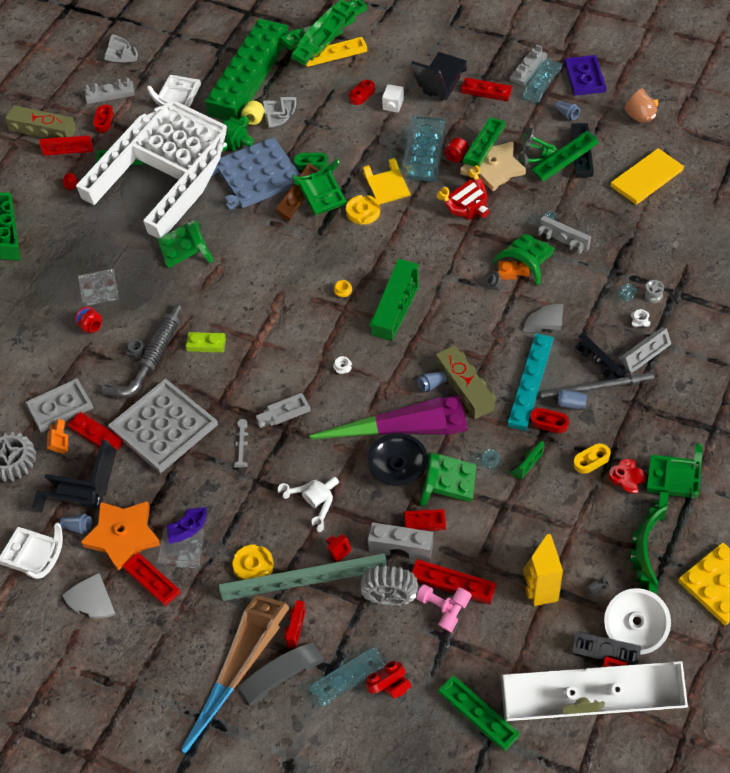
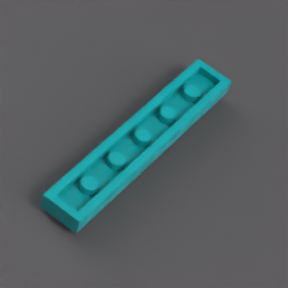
(530, 382)

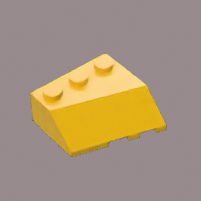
(543, 573)

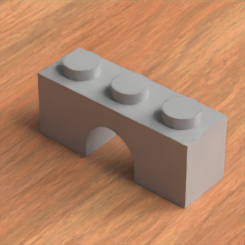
(413, 541)

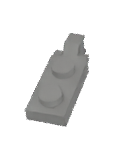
(283, 411)

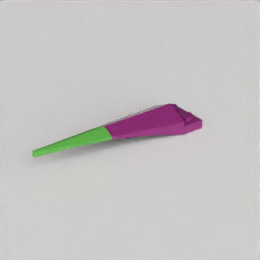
(428, 417)

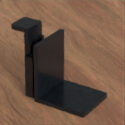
(440, 75)
(79, 491)

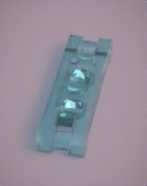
(542, 80)
(347, 676)

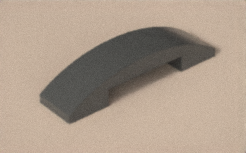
(279, 670)

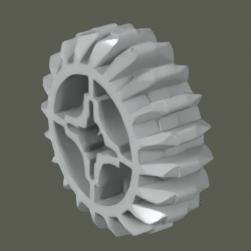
(20, 454)
(389, 586)

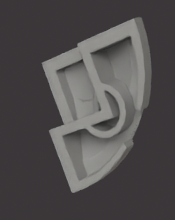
(120, 50)
(278, 111)
(545, 318)
(90, 598)

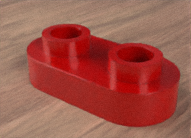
(362, 92)
(103, 118)
(550, 420)
(385, 677)

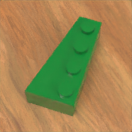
(8, 233)
(395, 300)

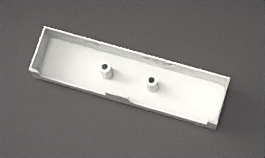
(620, 687)

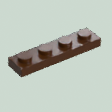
(294, 197)

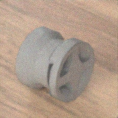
(654, 291)

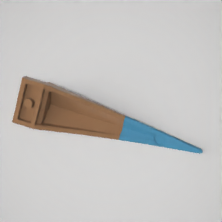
(254, 632)

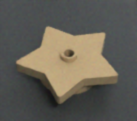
(497, 166)

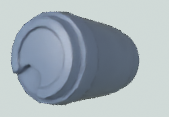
(571, 399)

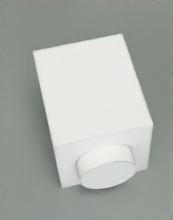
(393, 98)

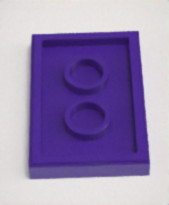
(584, 75)

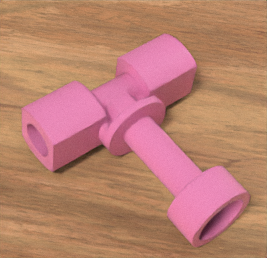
(450, 606)

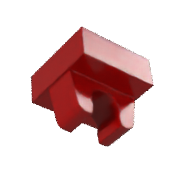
(338, 547)

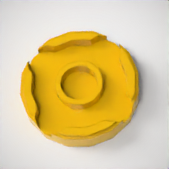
(363, 209)
(252, 562)

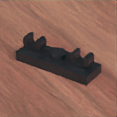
(600, 356)
(600, 646)

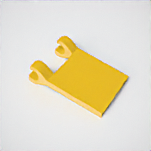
(387, 185)

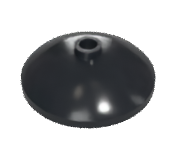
(393, 451)

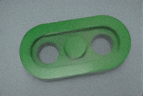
(318, 160)

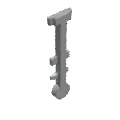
(242, 424)

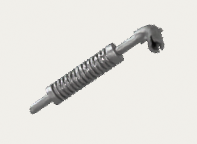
(150, 357)

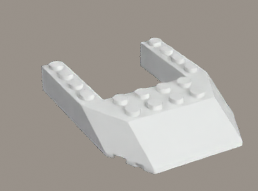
(172, 141)

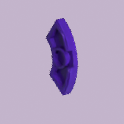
(187, 526)

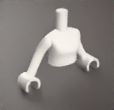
(315, 494)

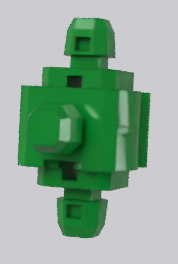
(236, 133)

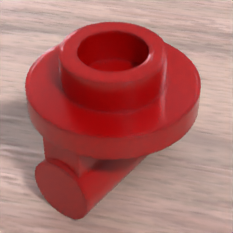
(70, 181)

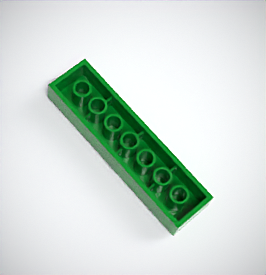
(246, 70)

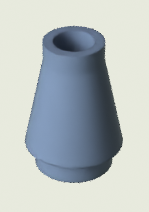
(568, 110)
(429, 381)
(79, 523)

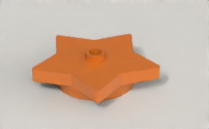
(121, 532)

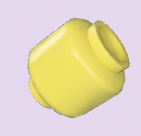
(254, 111)

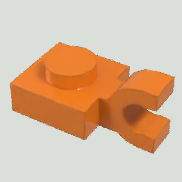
(509, 270)
(56, 439)

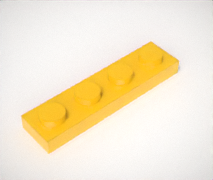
(339, 51)

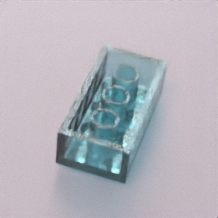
(424, 148)

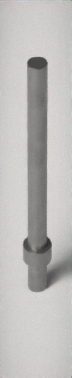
(633, 379)

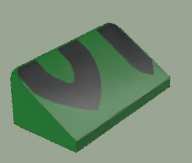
(528, 460)

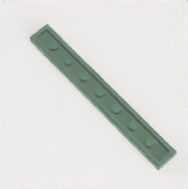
(300, 577)

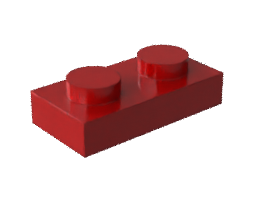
(297, 617)

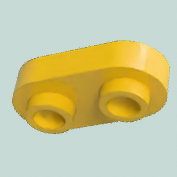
(590, 458)

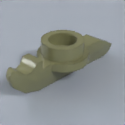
(583, 705)

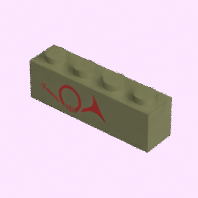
(39, 123)
(466, 382)

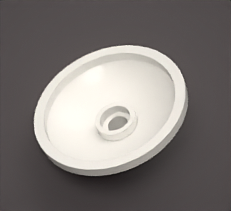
(638, 603)

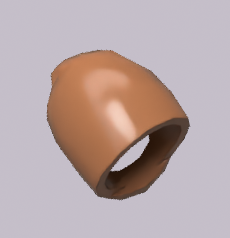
(641, 107)

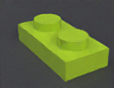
(205, 342)

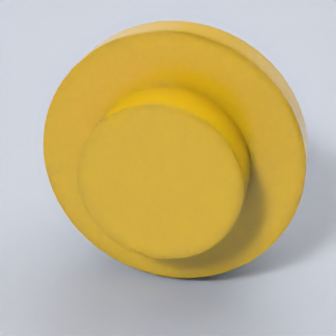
(342, 288)

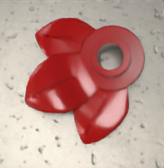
(627, 475)

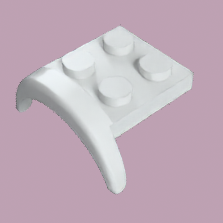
(177, 89)
(32, 551)

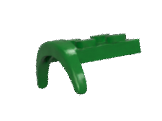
(321, 189)
(183, 244)
(530, 252)
(676, 475)
(448, 478)

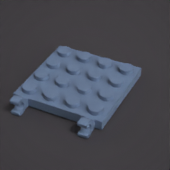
(256, 173)

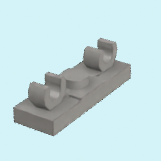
(528, 66)
(109, 91)
(564, 234)
(645, 350)

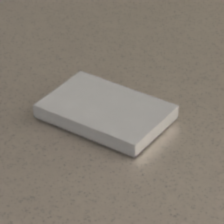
(59, 403)

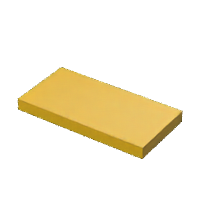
(647, 176)

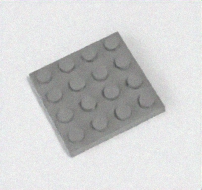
(163, 425)

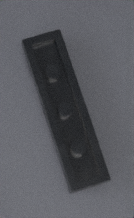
(584, 163)

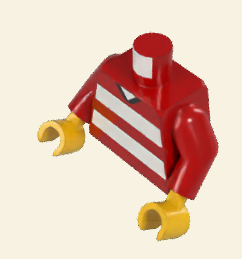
(467, 199)

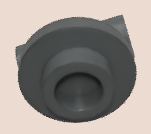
(493, 280)

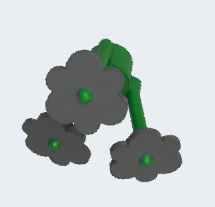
(545, 150)

